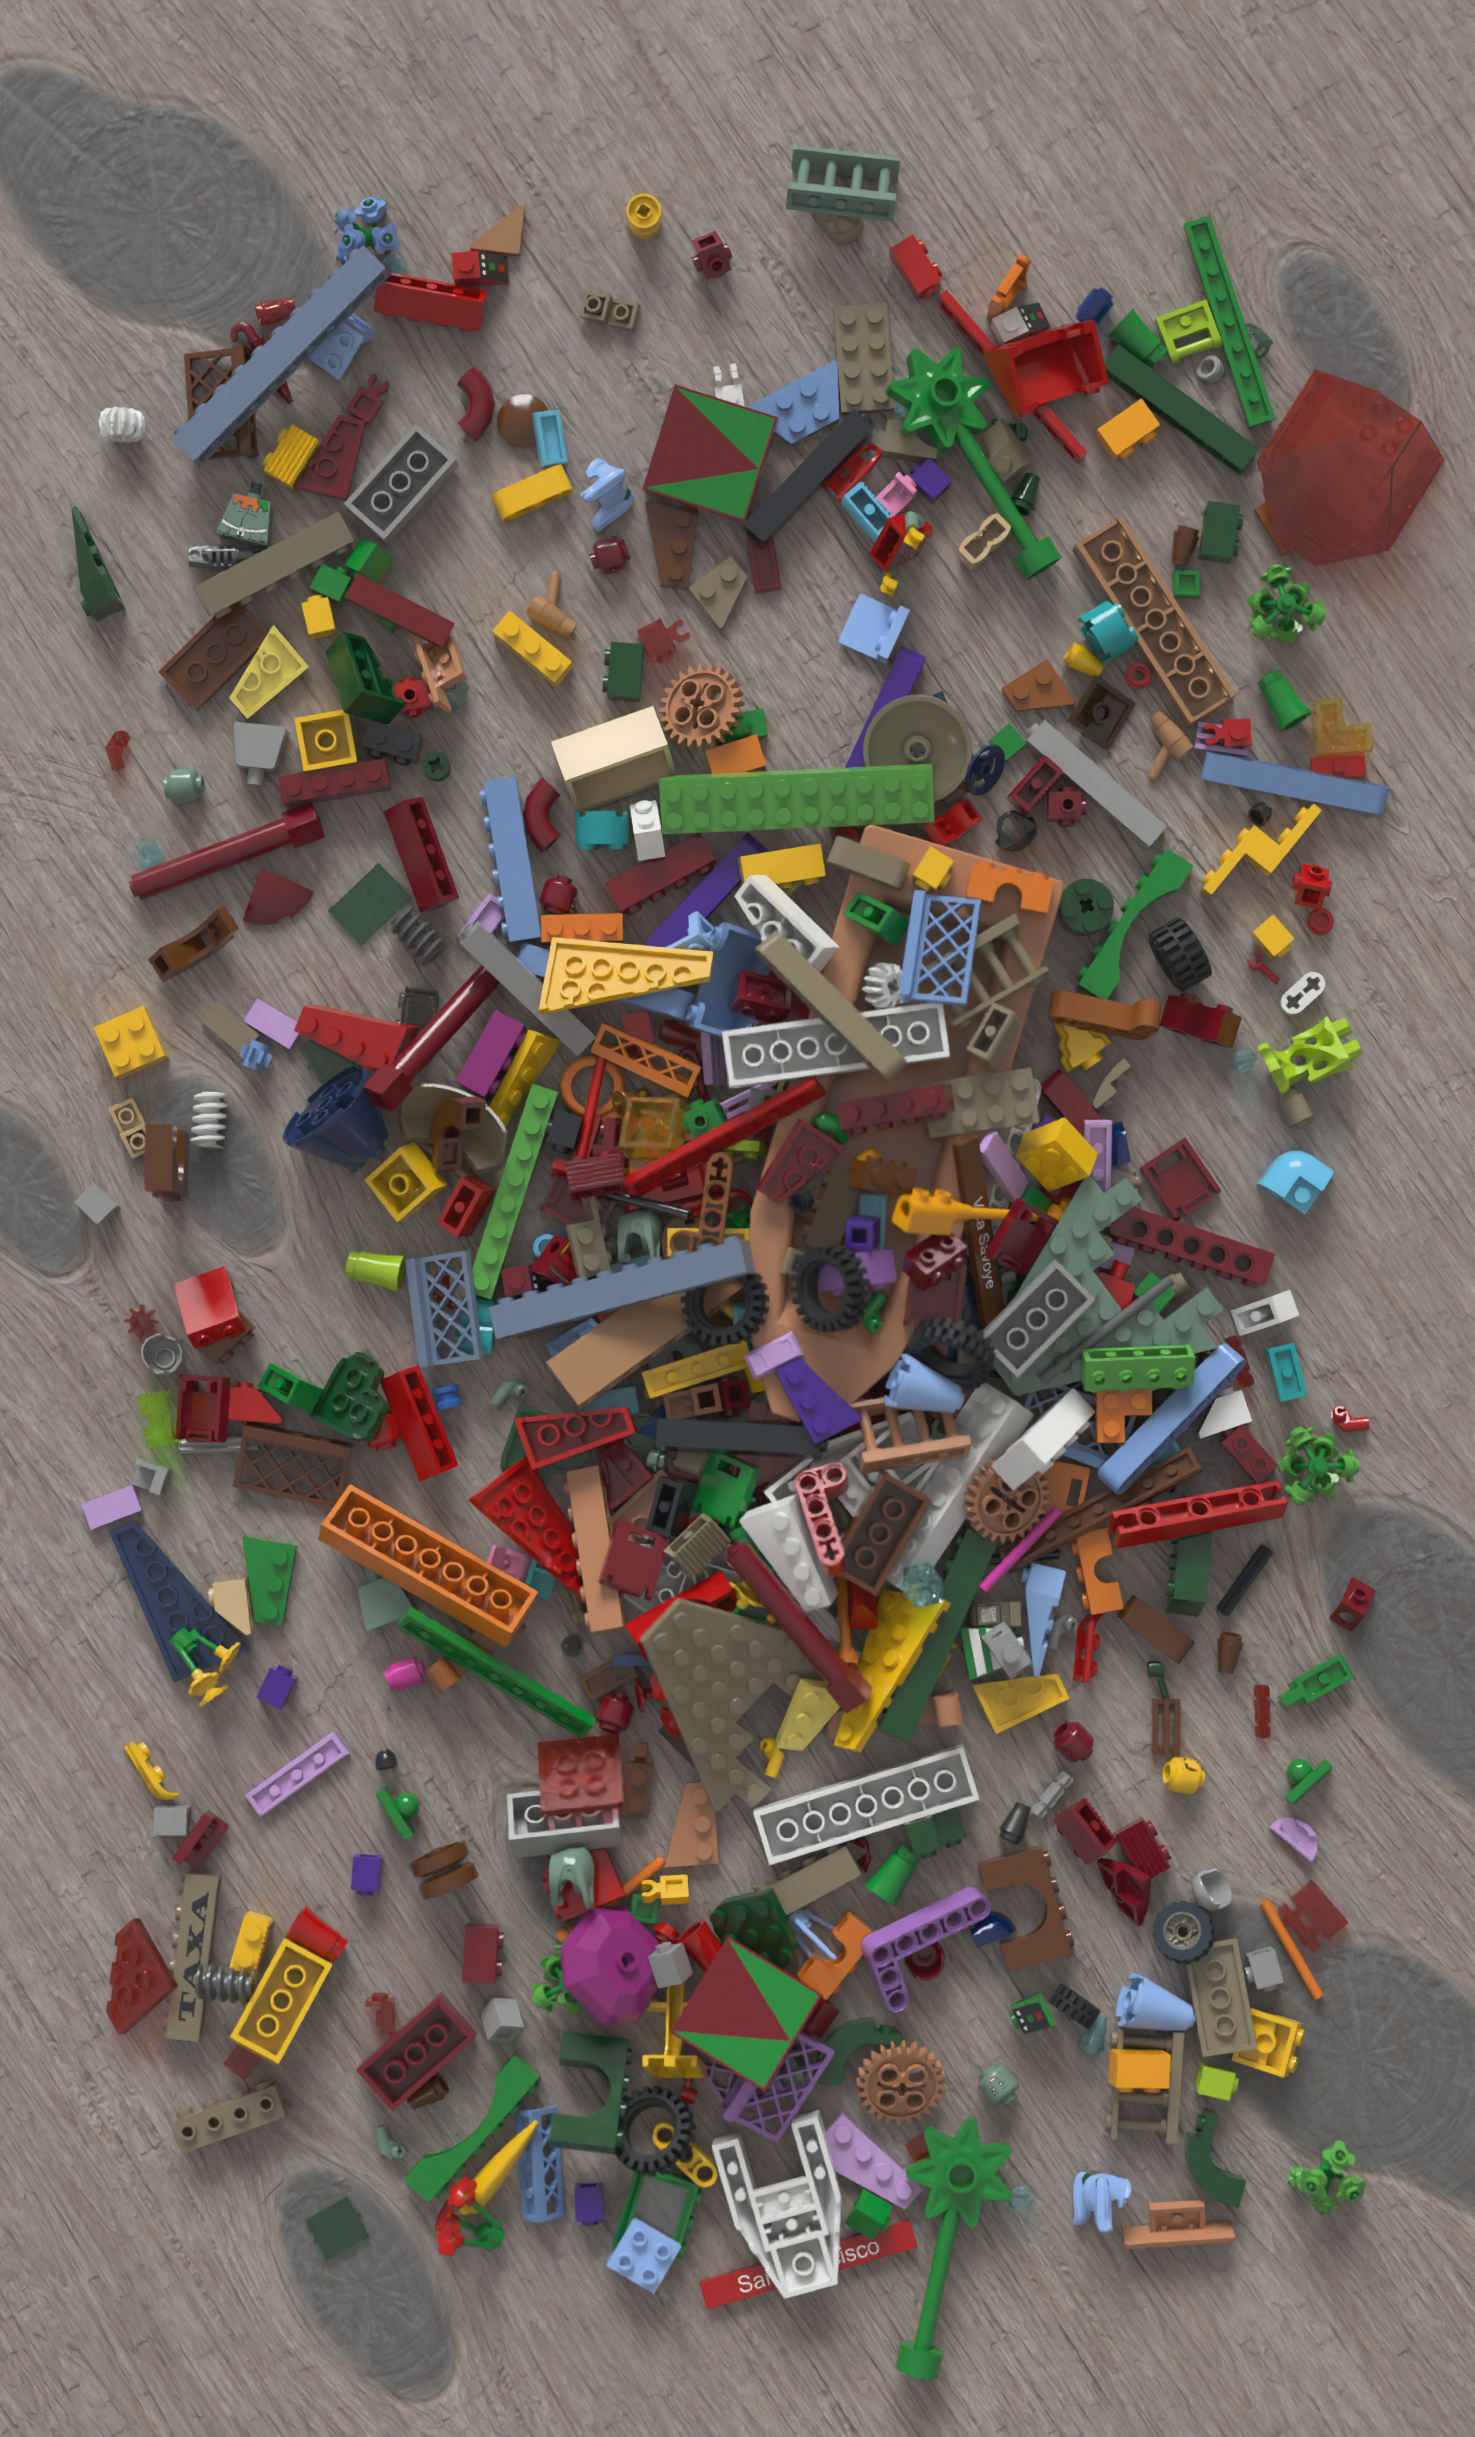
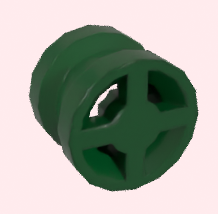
(437, 771)

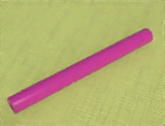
(1020, 1549)

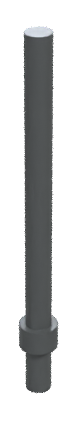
(1064, 1362)

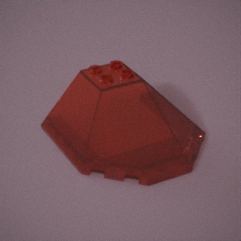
(1344, 471)

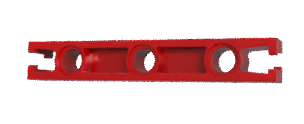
(1180, 1517)

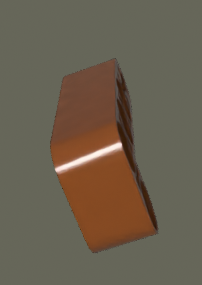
(1105, 1016)
(710, 1205)
(446, 1672)

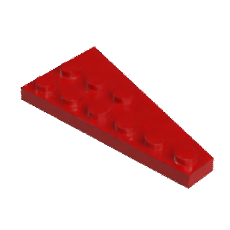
(531, 1518)

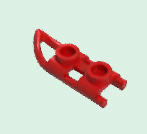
(859, 470)
(695, 1203)
(1089, 1642)

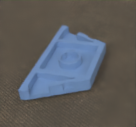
(804, 404)

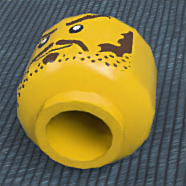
(1183, 1775)

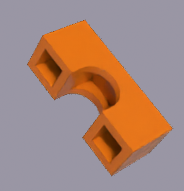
(1033, 890)
(583, 927)
(1098, 1595)
(827, 1975)

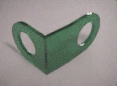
(1263, 339)

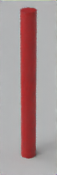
(591, 1106)

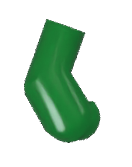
(831, 1124)

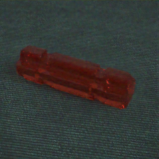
(1244, 1379)
(1262, 1711)

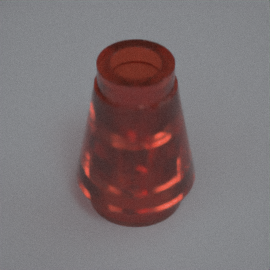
(273, 310)
(678, 1034)

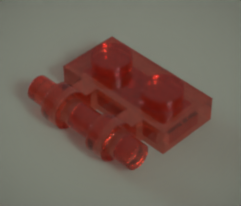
(1318, 1909)

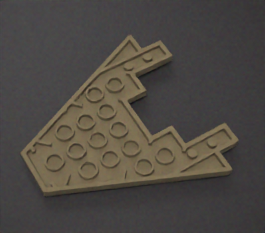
(710, 1675)

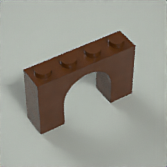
(166, 1161)
(1049, 1938)

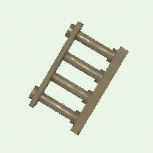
(1006, 930)
(1168, 2099)

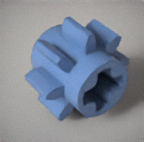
(256, 1056)

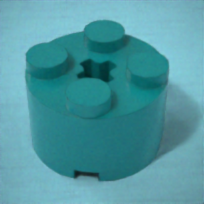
(1107, 631)
(602, 828)

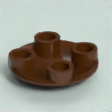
(516, 420)

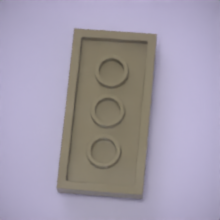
(863, 357)
(988, 1103)
(1222, 2000)

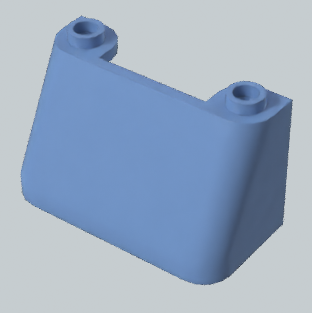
(732, 952)

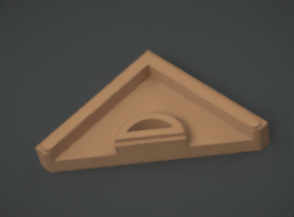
(504, 236)

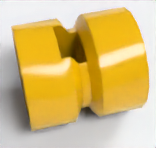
(644, 216)

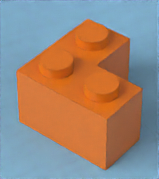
(1111, 1409)

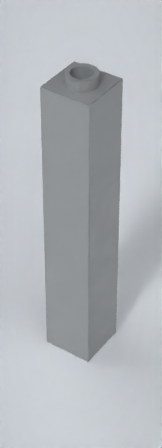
(1095, 784)
(524, 985)

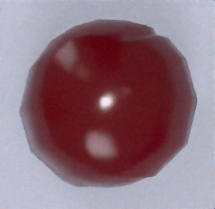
(927, 1962)

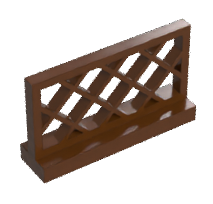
(240, 355)
(298, 1442)

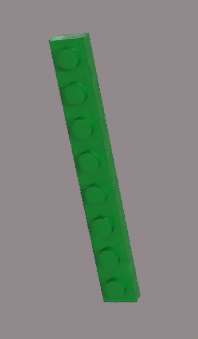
(1229, 322)
(496, 1672)

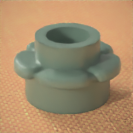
(656, 1459)

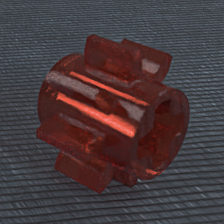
(134, 1321)

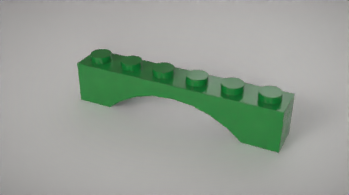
(1165, 878)
(435, 2169)

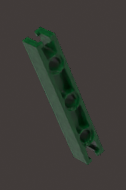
(1179, 410)

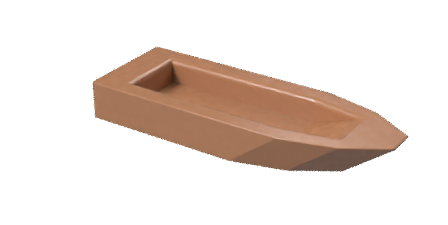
(854, 1357)

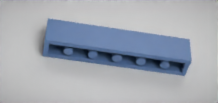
(512, 861)

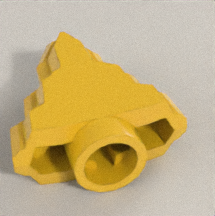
(1080, 1047)

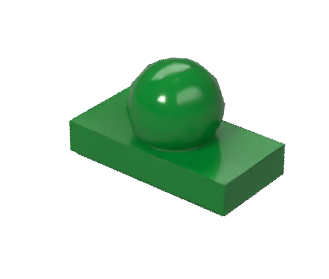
(750, 723)
(1302, 1774)
(400, 1810)

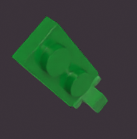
(1317, 1681)

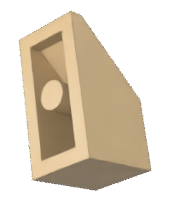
(233, 1603)

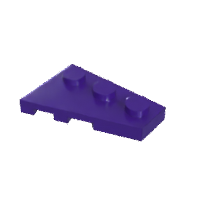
(815, 1402)

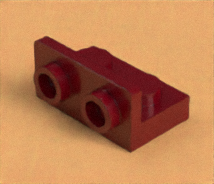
(761, 996)
(201, 1840)

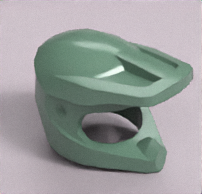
(639, 1228)
(576, 1866)

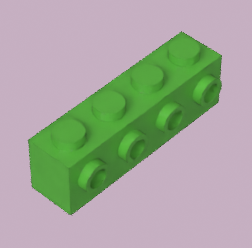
(1137, 1368)

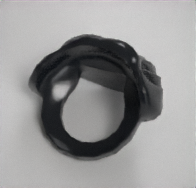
(1005, 842)

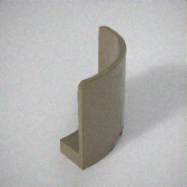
(481, 1147)

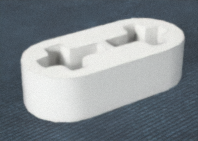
(1298, 988)

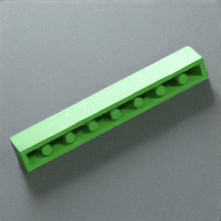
(513, 1190)

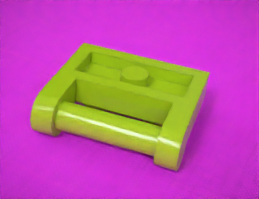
(1185, 323)

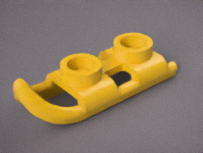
(151, 1776)

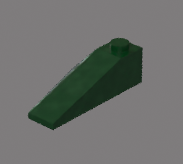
(96, 584)

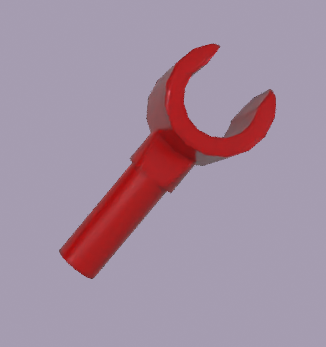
(1263, 968)
(688, 2094)

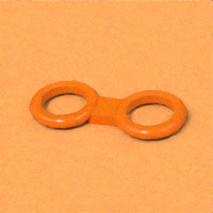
(604, 1111)

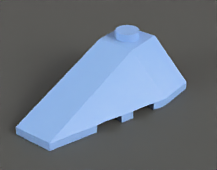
(1041, 1594)

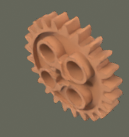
(701, 707)
(991, 1520)
(899, 2104)

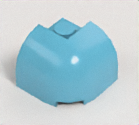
(1296, 1179)

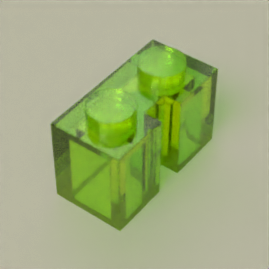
(161, 1419)

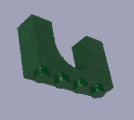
(597, 2131)

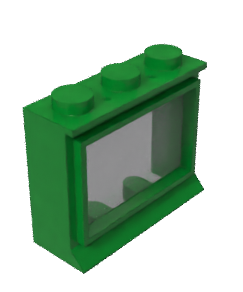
(662, 2204)

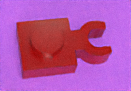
(1233, 733)

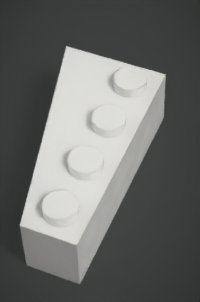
(773, 910)
(1045, 1440)
(786, 1543)

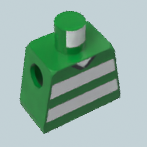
(976, 1653)

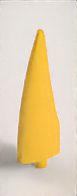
(497, 2170)

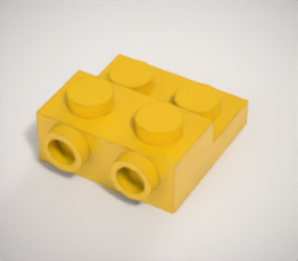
(1276, 2044)

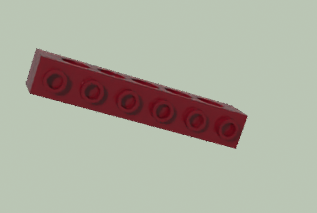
(1258, 1259)

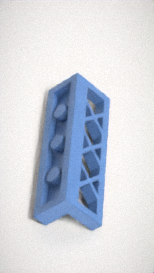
(534, 2166)

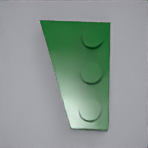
(269, 1577)

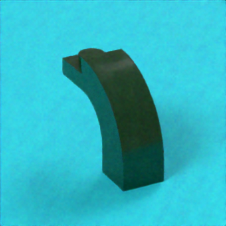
(847, 2038)
(1217, 2183)

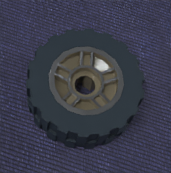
(1167, 1931)

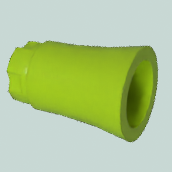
(377, 1269)

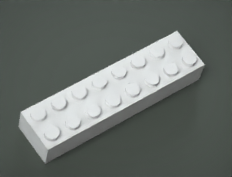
(813, 1049)
(993, 1427)
(865, 1804)

